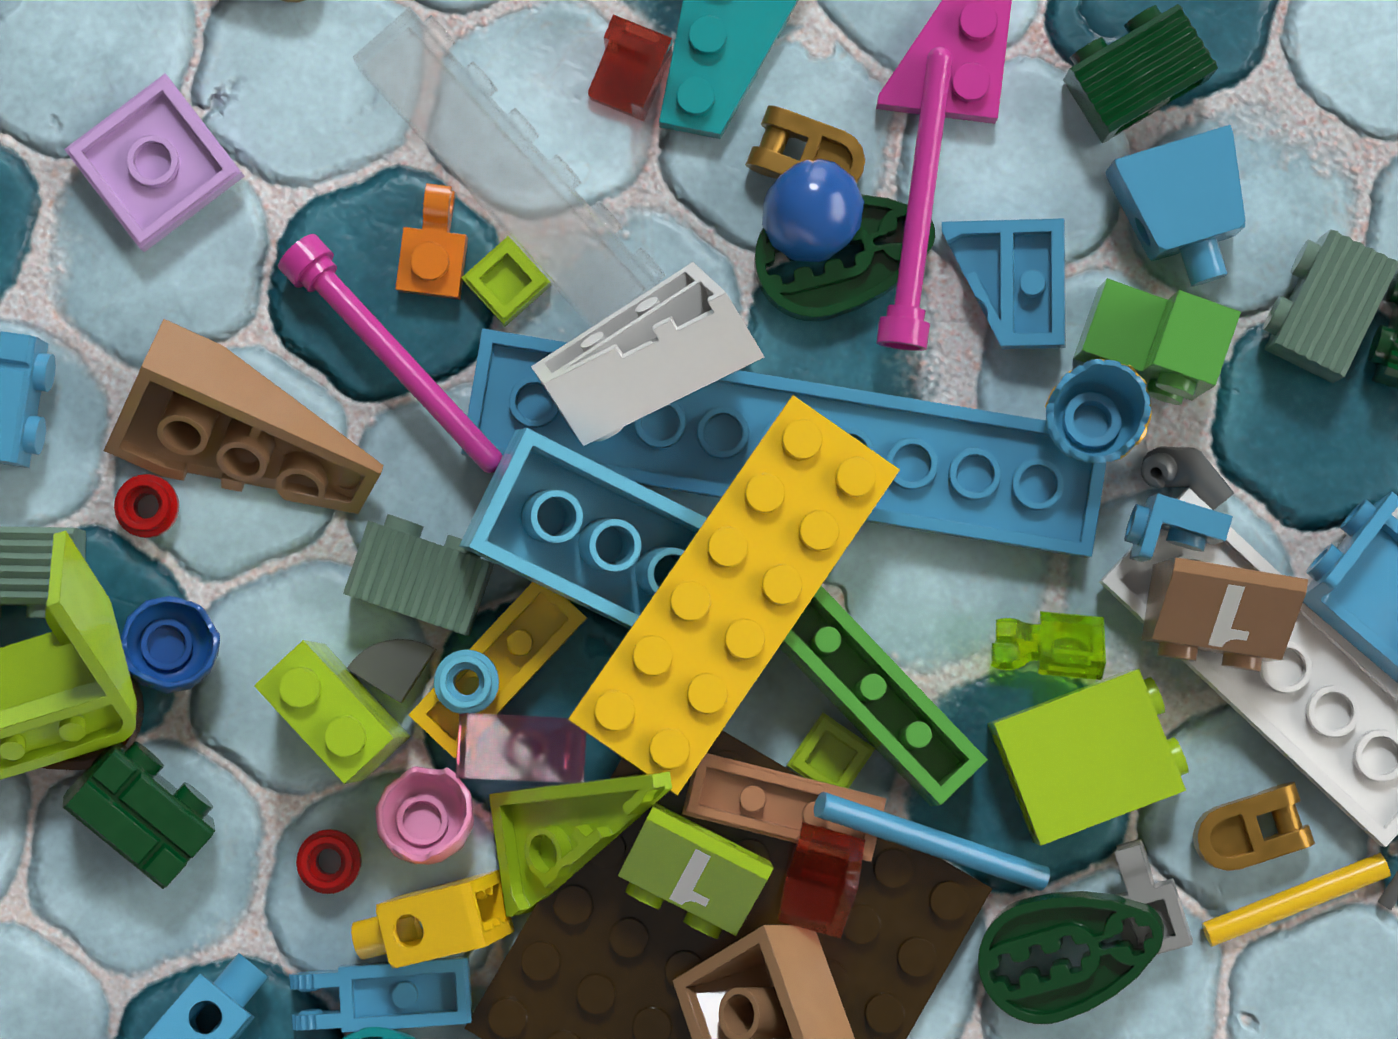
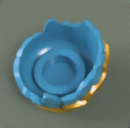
(1098, 411)

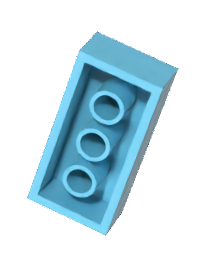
(578, 528)

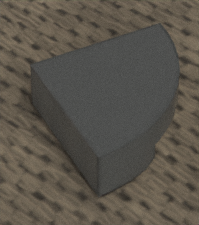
(393, 665)

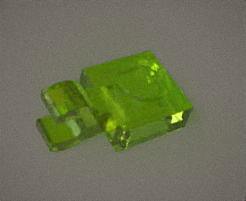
(1059, 642)

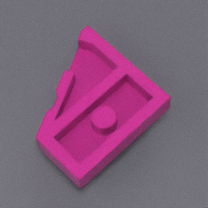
(977, 40)

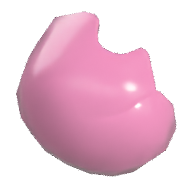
(425, 815)

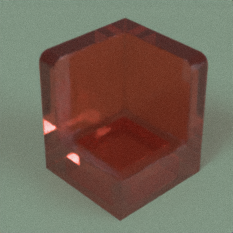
(630, 67)
(821, 880)

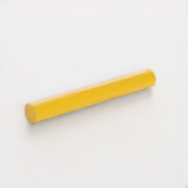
(1296, 899)

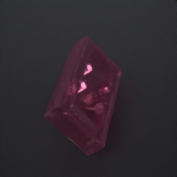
(520, 748)

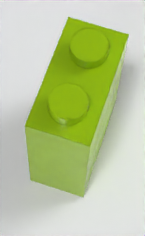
(332, 711)
(1089, 755)

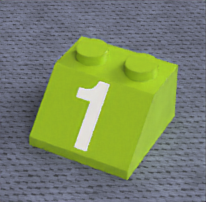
(695, 872)

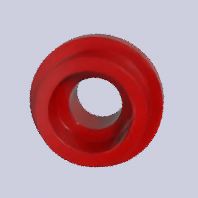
(127, 506)
(308, 861)

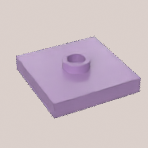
(154, 162)

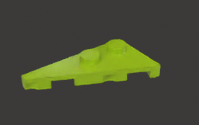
(557, 829)

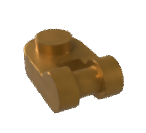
(822, 143)
(1231, 836)

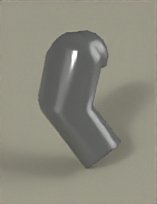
(1185, 468)

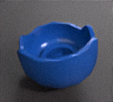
(812, 210)
(170, 644)

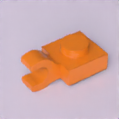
(432, 256)

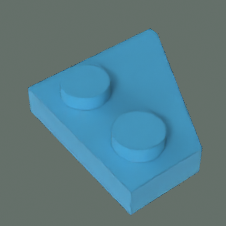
(1016, 277)

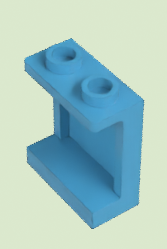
(1358, 583)

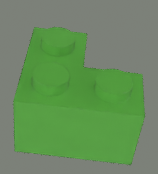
(1169, 342)

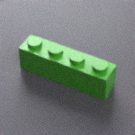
(880, 700)

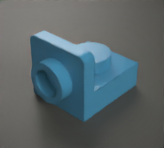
(1186, 524)

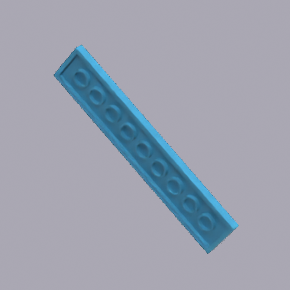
(958, 465)

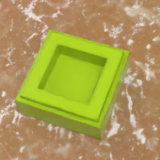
(506, 281)
(830, 753)

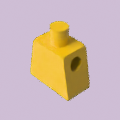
(453, 918)

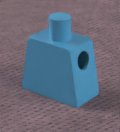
(1183, 200)
(228, 992)

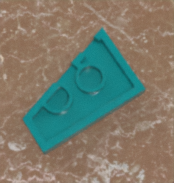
(717, 60)

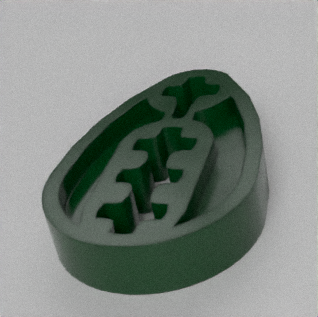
(840, 288)
(1067, 989)

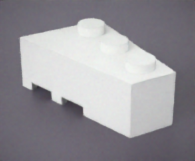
(647, 355)

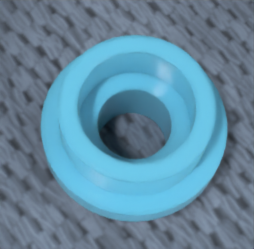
(446, 675)

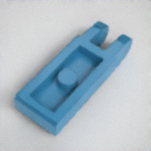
(389, 998)

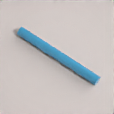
(931, 841)

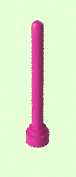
(311, 266)
(904, 323)

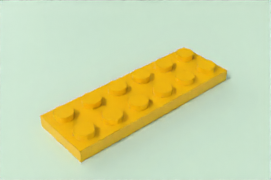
(734, 594)

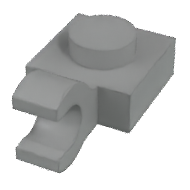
(1161, 896)

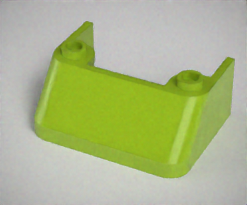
(68, 686)

